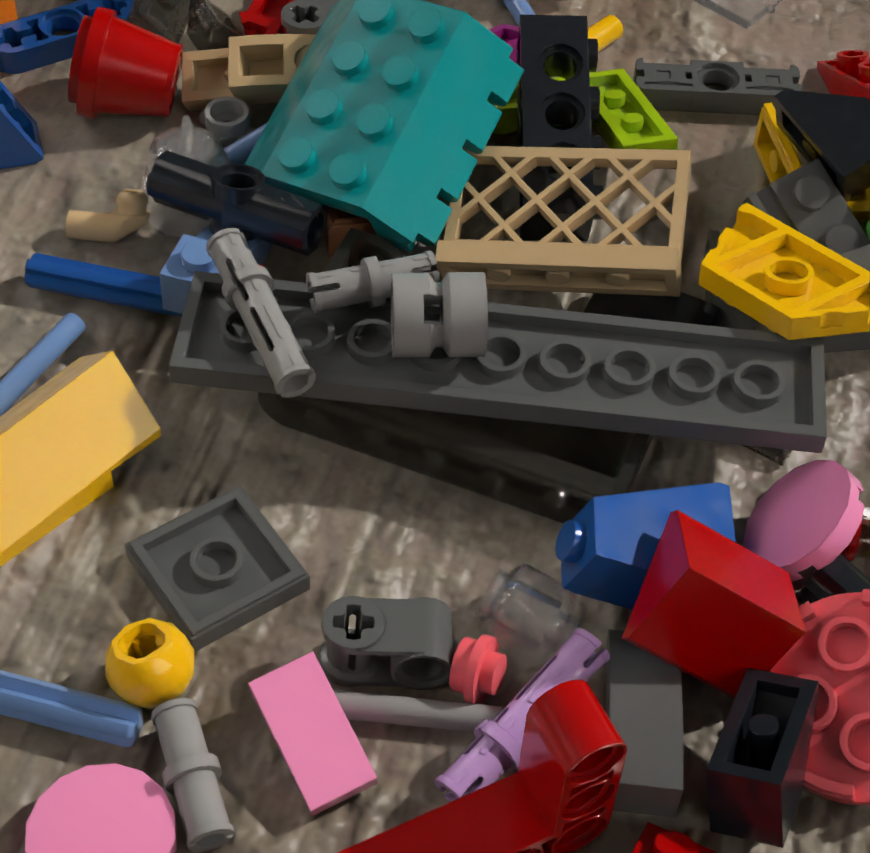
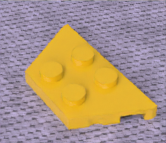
(786, 279)

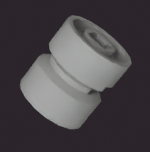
(462, 314)

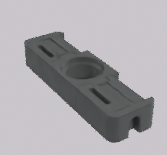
(684, 89)

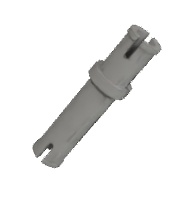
(249, 291)

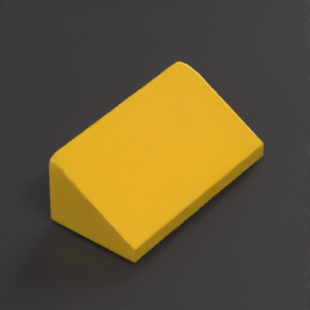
(773, 146)

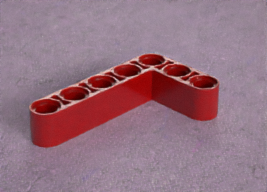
(549, 806)

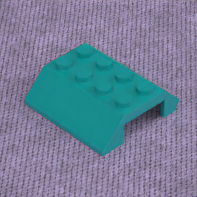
(385, 114)

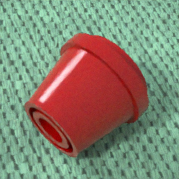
(122, 68)

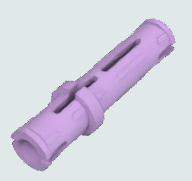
(500, 741)

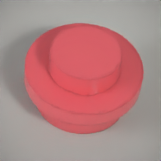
(477, 668)

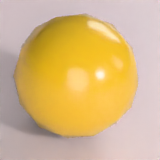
(149, 663)

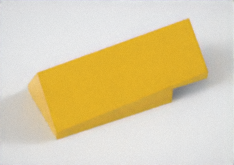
(65, 445)

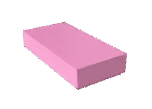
(313, 733)

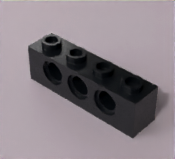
(547, 49)

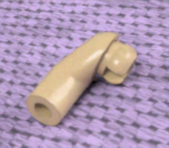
(110, 226)

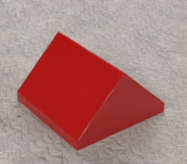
(713, 607)

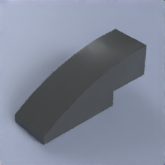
(647, 711)

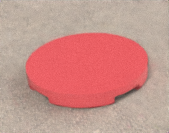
(838, 657)

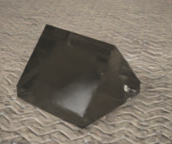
(210, 26)

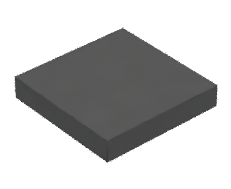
(217, 567)

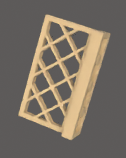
(572, 265)

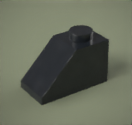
(832, 130)
(762, 757)

